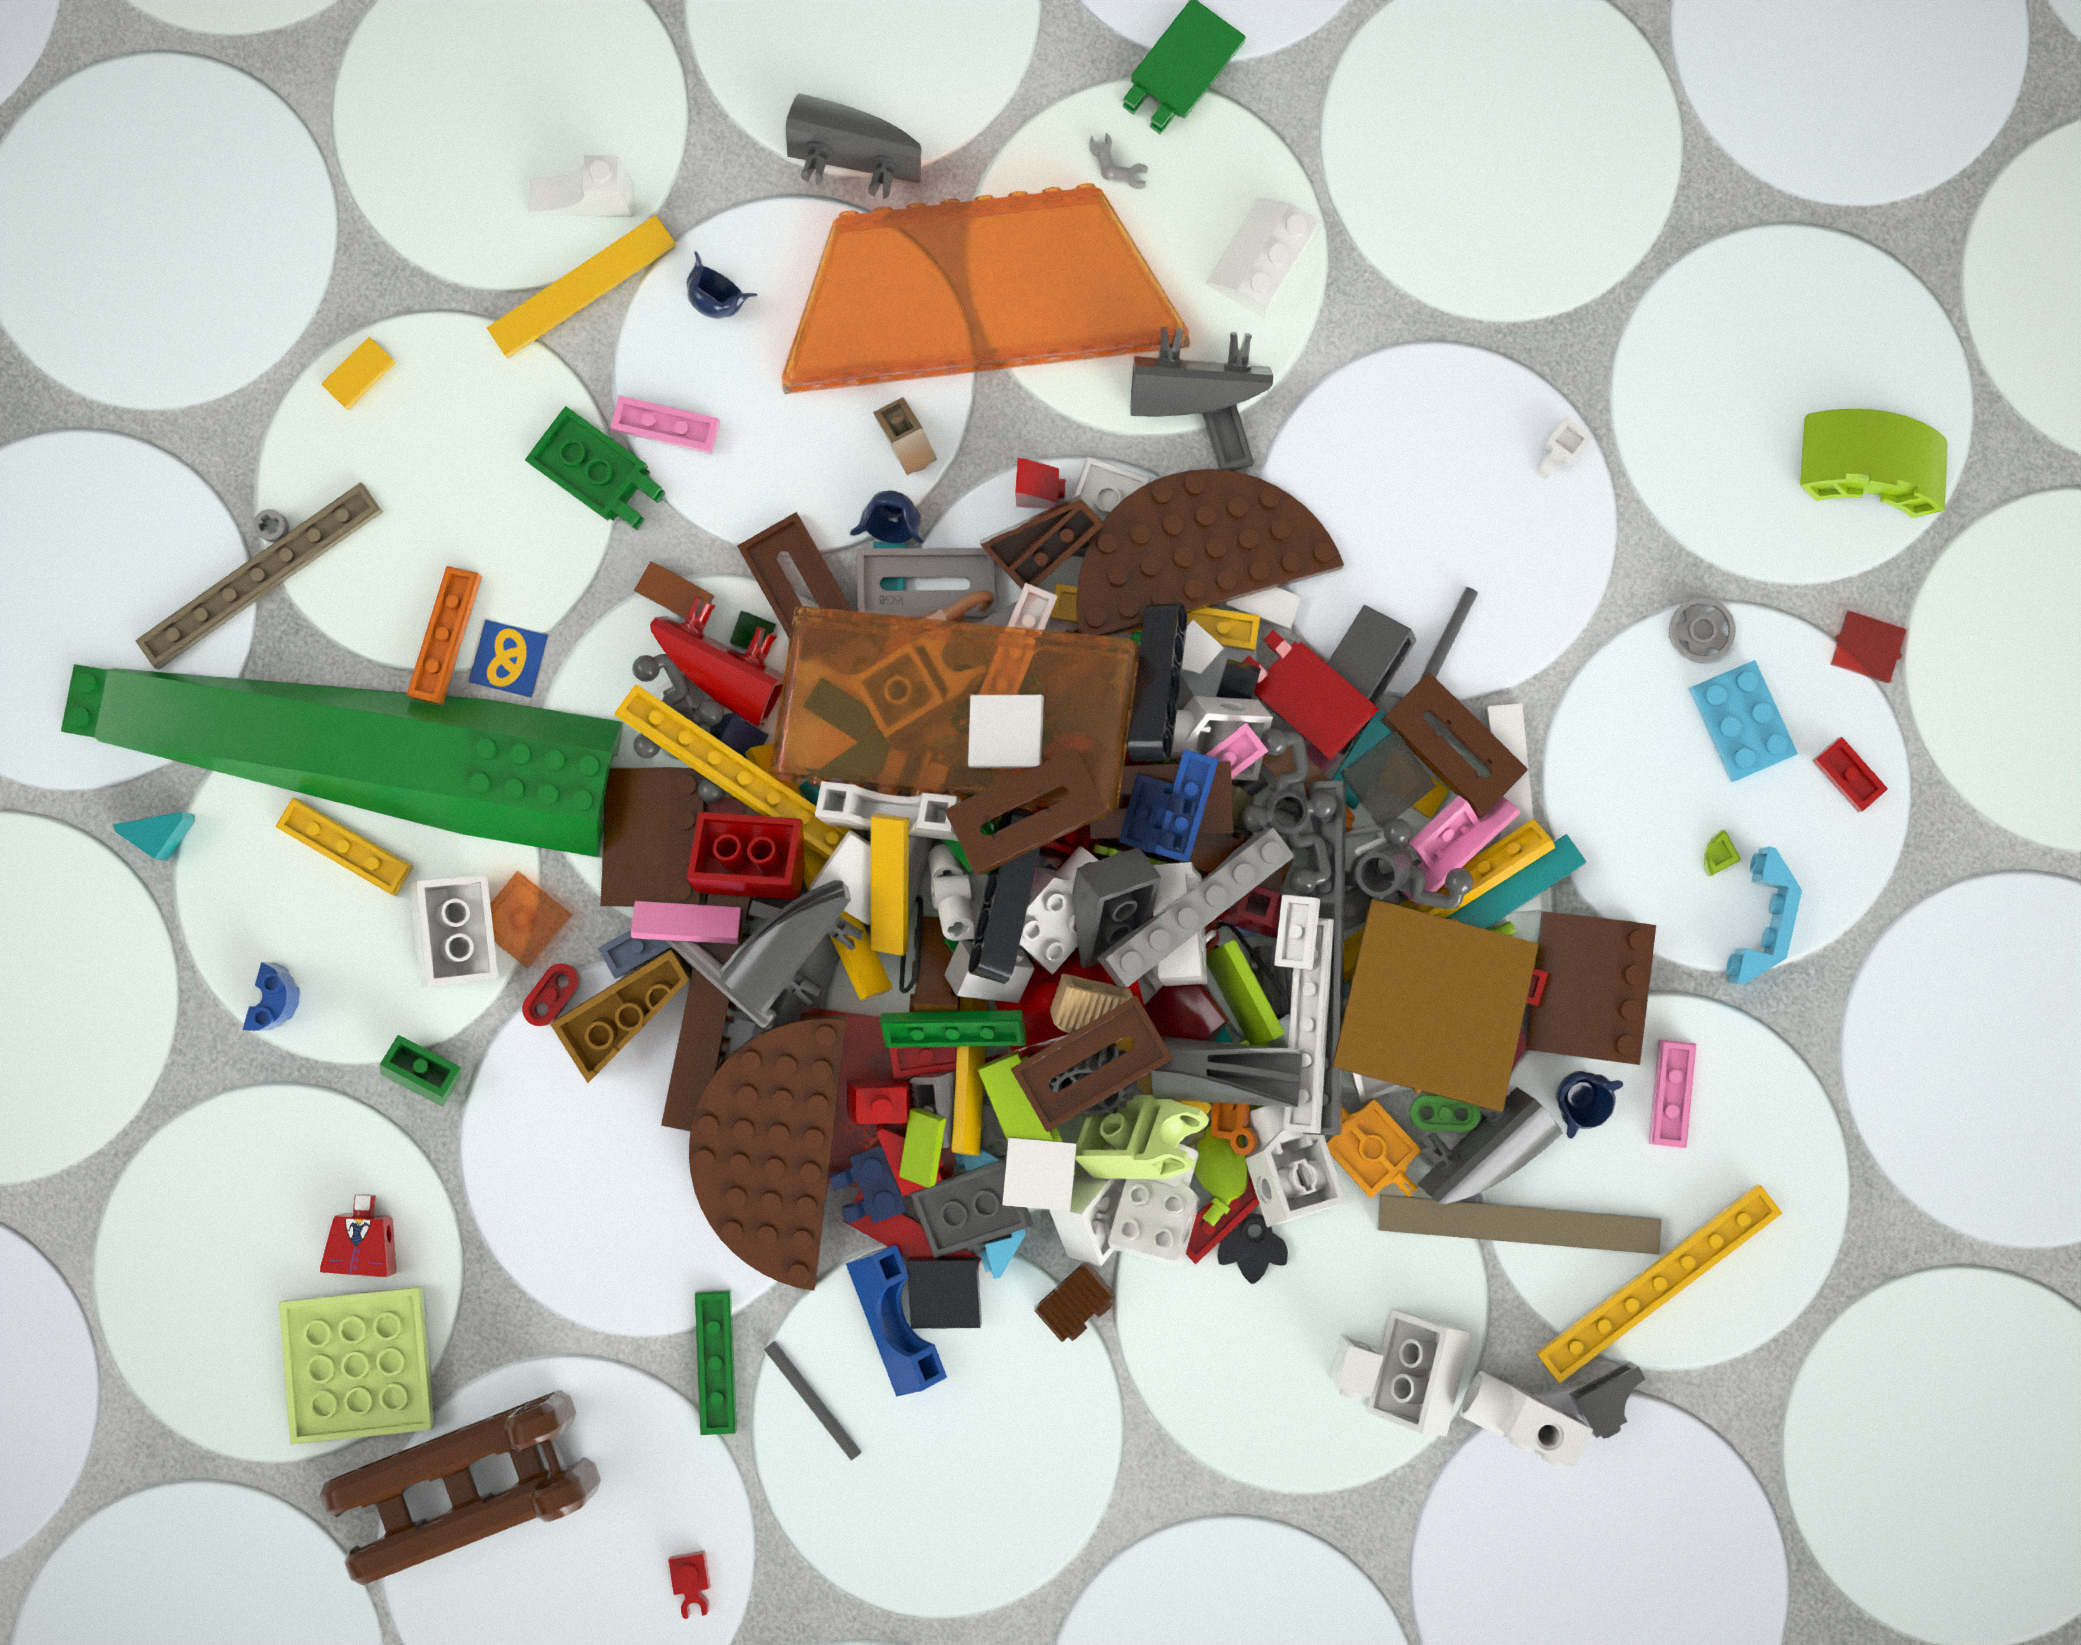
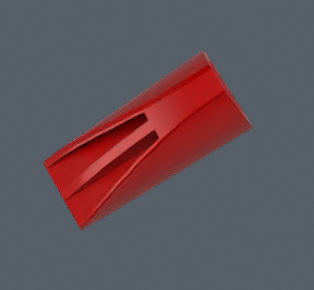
(727, 676)

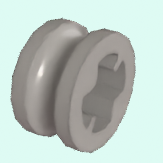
(260, 522)

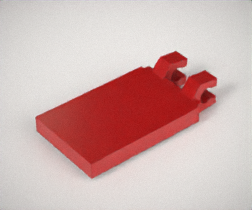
(1311, 696)

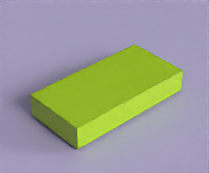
(922, 1147)

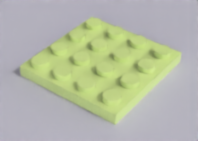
(356, 1365)

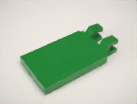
(1183, 64)
(593, 468)

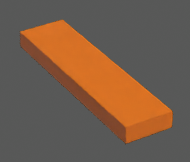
(444, 635)

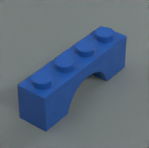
(908, 1359)

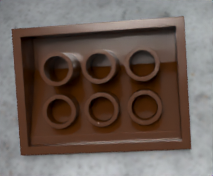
(650, 835)
(1592, 988)

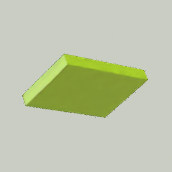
(1243, 994)

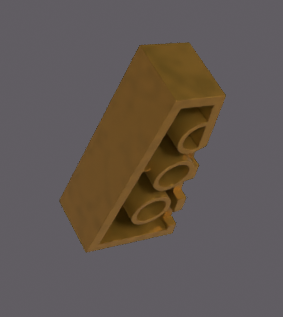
(611, 1018)

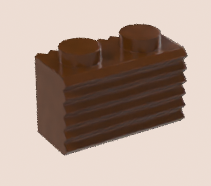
(1075, 1302)

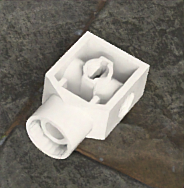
(1212, 719)
(1050, 921)
(1290, 1170)
(1156, 1217)
(1519, 1418)

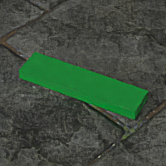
(953, 1029)
(715, 1362)

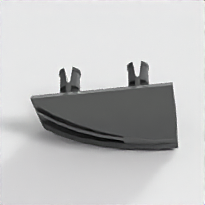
(852, 140)
(1190, 387)
(782, 944)
(788, 1007)
(1228, 1073)
(1490, 1151)

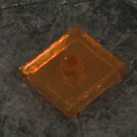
(526, 919)

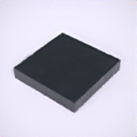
(944, 1292)

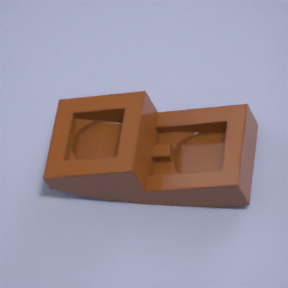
(670, 590)

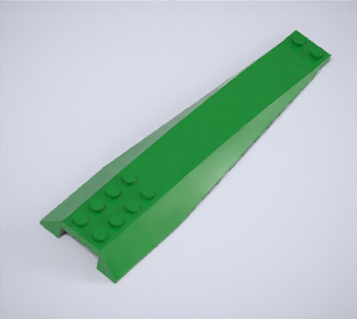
(452, 767)

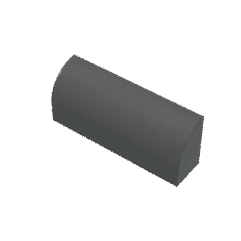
(1371, 654)

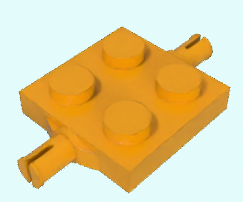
(1374, 1149)

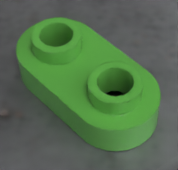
(1443, 1114)

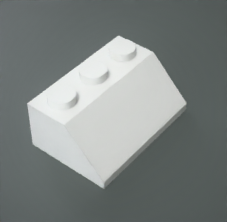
(1263, 254)
(453, 931)
(1419, 1373)

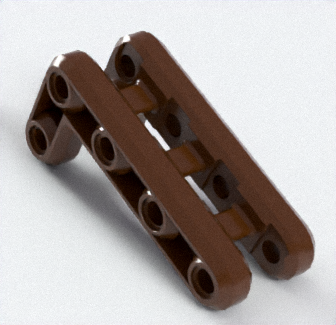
(472, 1517)

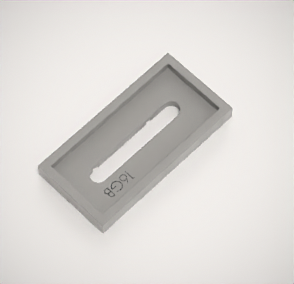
(882, 563)

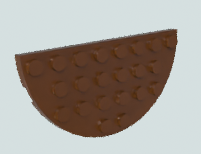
(1197, 544)
(767, 1146)

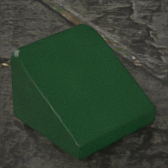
(746, 628)

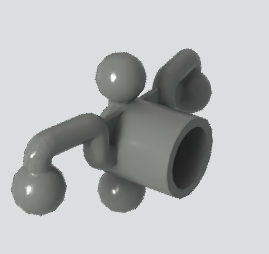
(707, 713)
(1291, 785)
(1407, 876)

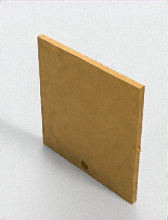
(1435, 1005)

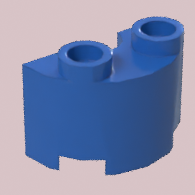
(278, 999)

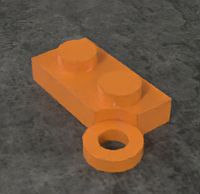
(1230, 1122)

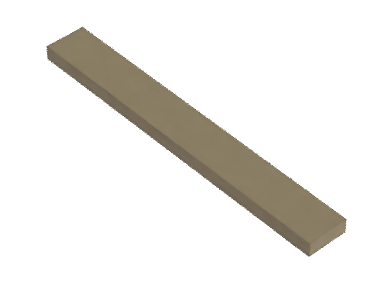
(259, 576)
(1519, 1224)

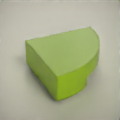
(1719, 853)

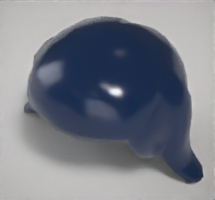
(713, 293)
(885, 506)
(1586, 1100)

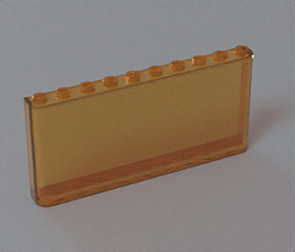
(891, 701)

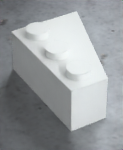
(1187, 962)

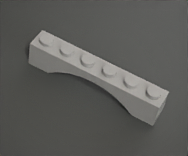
(1189, 914)

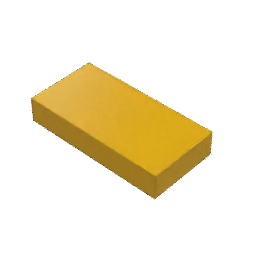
(358, 373)

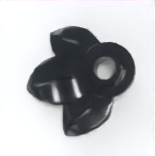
(1252, 1253)

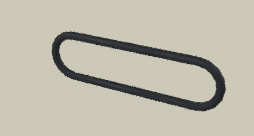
(917, 952)
(1262, 965)

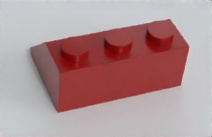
(747, 856)

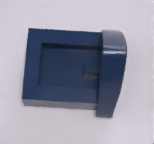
(738, 733)

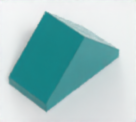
(158, 834)

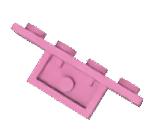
(1456, 837)

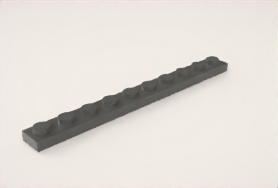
(1332, 907)

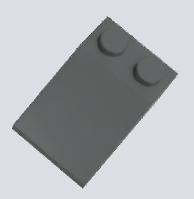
(1112, 901)

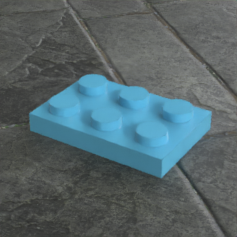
(1743, 721)

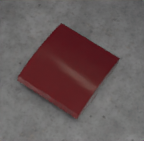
(1186, 1012)

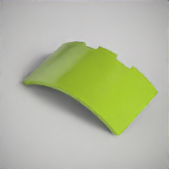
(1877, 455)

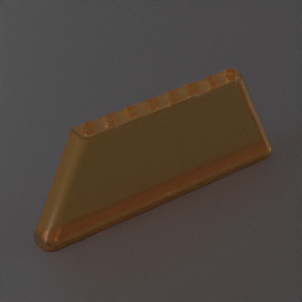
(976, 291)

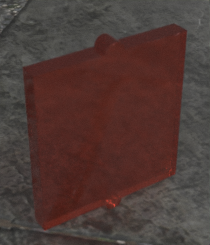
(1868, 647)

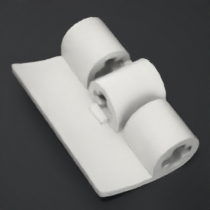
(955, 894)

